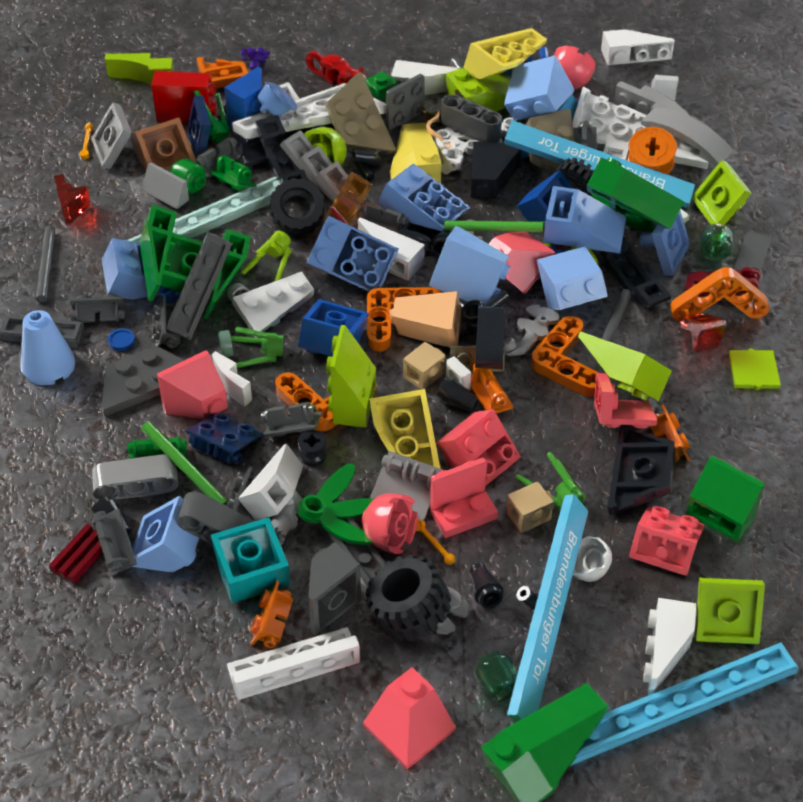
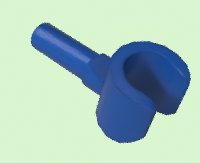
(171, 295)

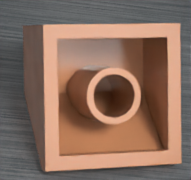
(162, 144)

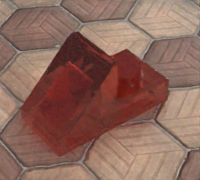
(72, 200)
(705, 330)

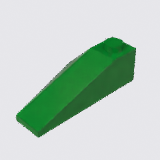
(541, 746)

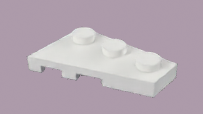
(269, 303)

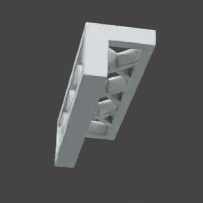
(293, 663)

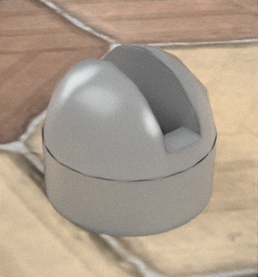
(236, 289)

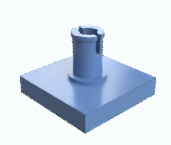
(669, 244)

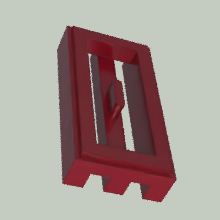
(75, 552)

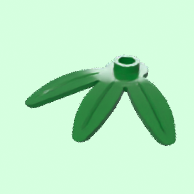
(322, 510)

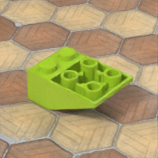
(350, 381)

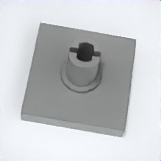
(112, 136)

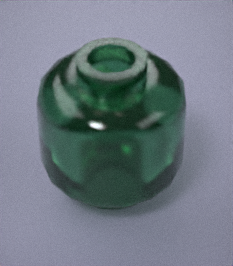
(496, 675)

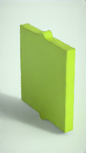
(754, 369)

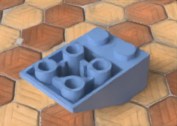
(421, 199)
(582, 221)
(352, 255)
(124, 270)

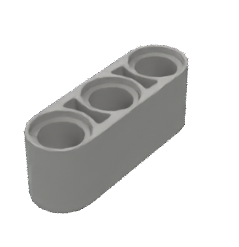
(134, 477)

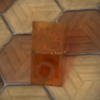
(350, 197)

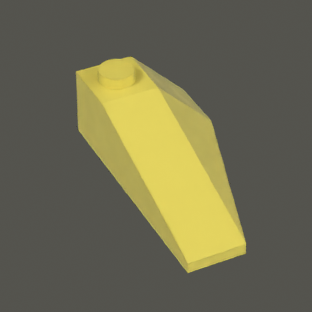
(502, 52)
(416, 147)
(406, 425)

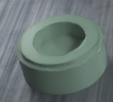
(225, 343)

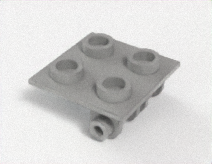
(408, 478)

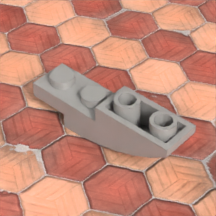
(643, 99)

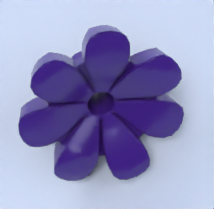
(254, 56)

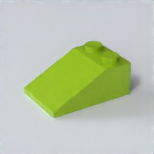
(487, 92)
(632, 369)

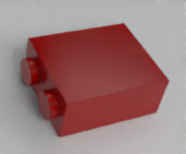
(175, 93)

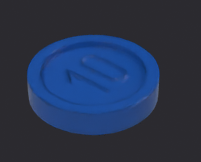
(121, 339)

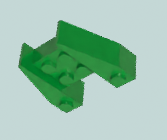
(633, 196)
(170, 256)

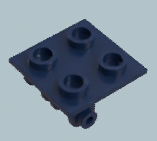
(222, 437)

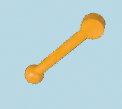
(84, 154)
(449, 558)

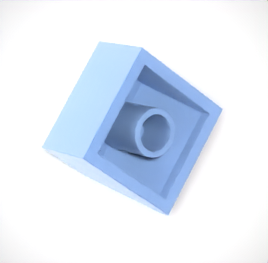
(571, 279)
(161, 542)

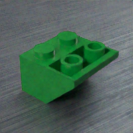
(725, 498)

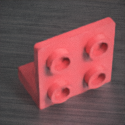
(620, 412)
(460, 498)
(666, 539)

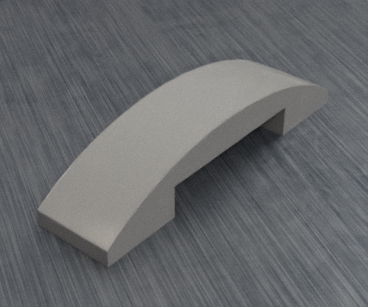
(691, 131)

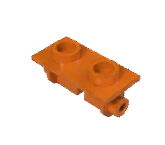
(489, 391)
(667, 427)
(265, 626)

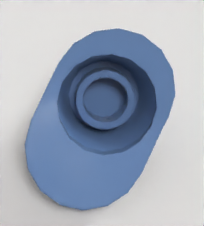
(275, 100)

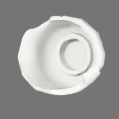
(592, 559)

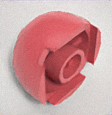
(577, 66)
(390, 522)

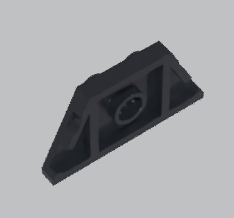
(640, 469)

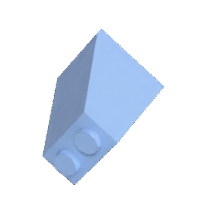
(537, 88)
(469, 267)

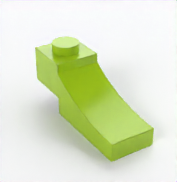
(136, 66)

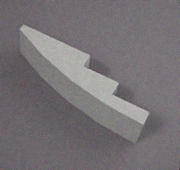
(316, 164)

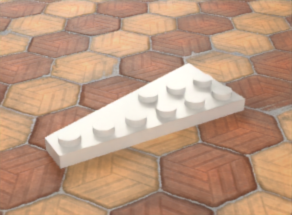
(310, 113)
(619, 123)

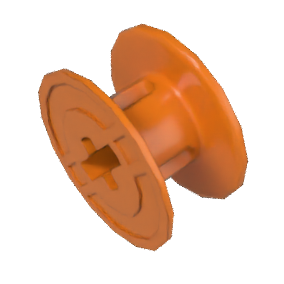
(654, 140)

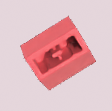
(478, 438)

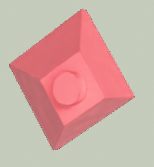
(523, 256)
(192, 388)
(409, 718)

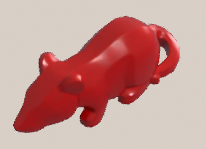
(332, 67)

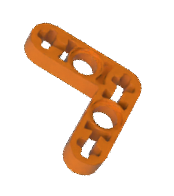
(721, 284)
(387, 298)
(550, 360)
(302, 390)

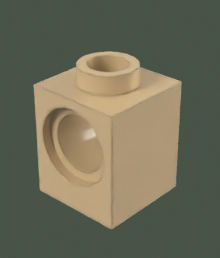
(424, 366)
(530, 507)

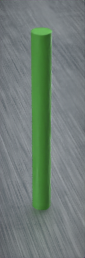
(498, 226)
(193, 474)

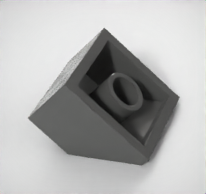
(332, 586)

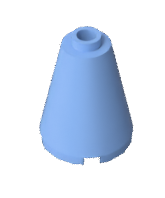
(44, 350)

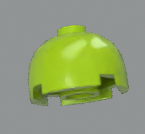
(330, 142)

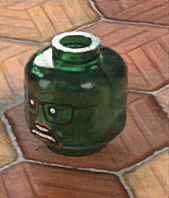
(716, 242)

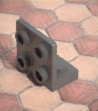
(404, 102)

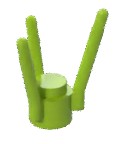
(276, 246)

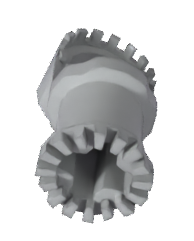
(286, 518)

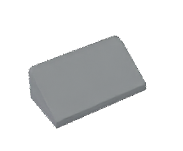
(165, 186)

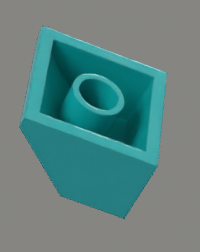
(250, 559)

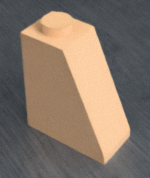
(429, 317)

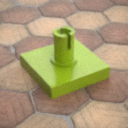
(721, 194)
(729, 610)

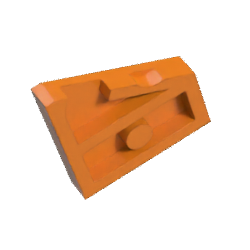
(222, 71)

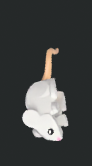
(449, 150)

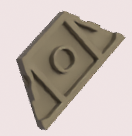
(358, 118)
(555, 123)

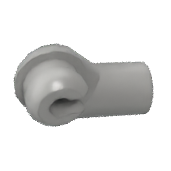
(520, 348)

